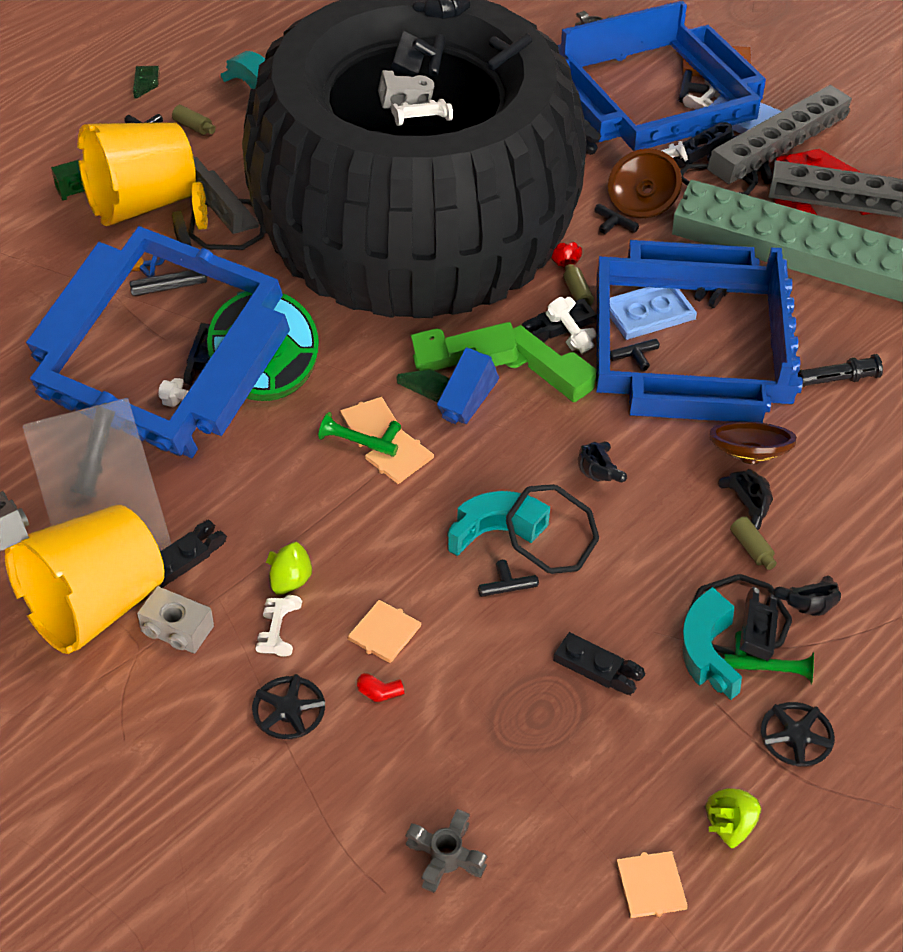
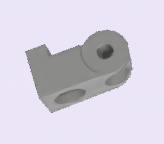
(404, 89)

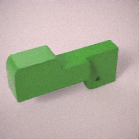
(440, 353)
(566, 373)

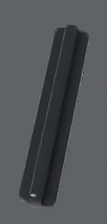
(166, 282)

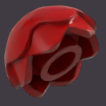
(567, 254)

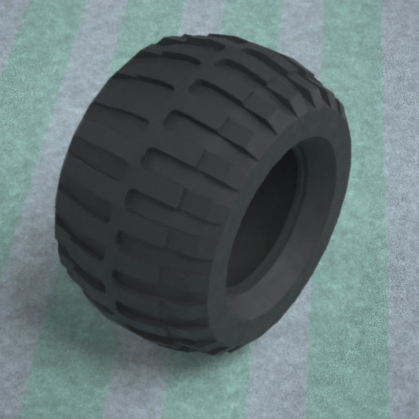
(425, 209)

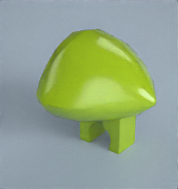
(289, 568)
(732, 814)

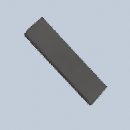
(224, 201)

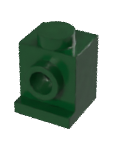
(67, 179)

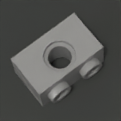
(175, 620)

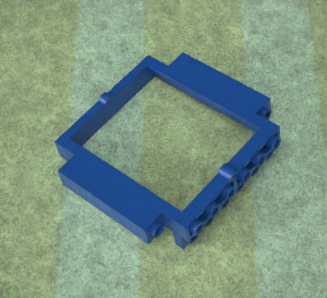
(651, 29)
(711, 268)
(223, 381)

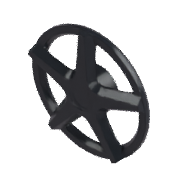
(288, 707)
(797, 733)

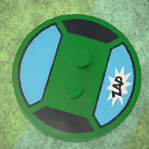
(293, 359)

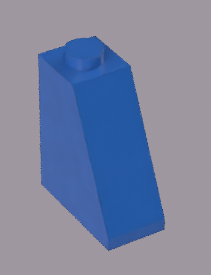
(468, 386)

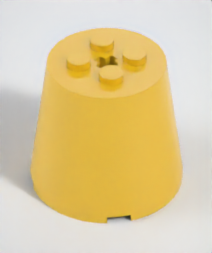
(134, 168)
(84, 574)

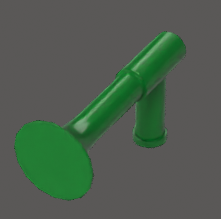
(383, 445)
(741, 661)

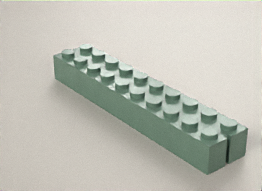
(807, 240)

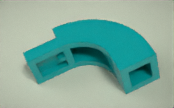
(244, 67)
(489, 513)
(704, 621)

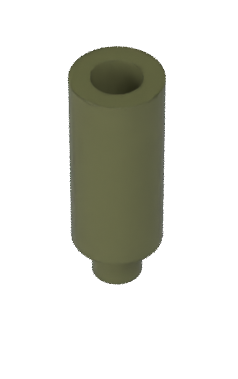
(193, 120)
(577, 284)
(753, 542)

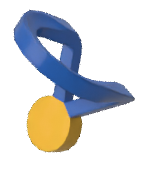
(141, 265)

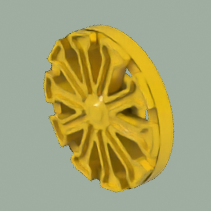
(198, 204)

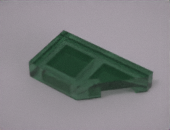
(145, 80)
(425, 382)

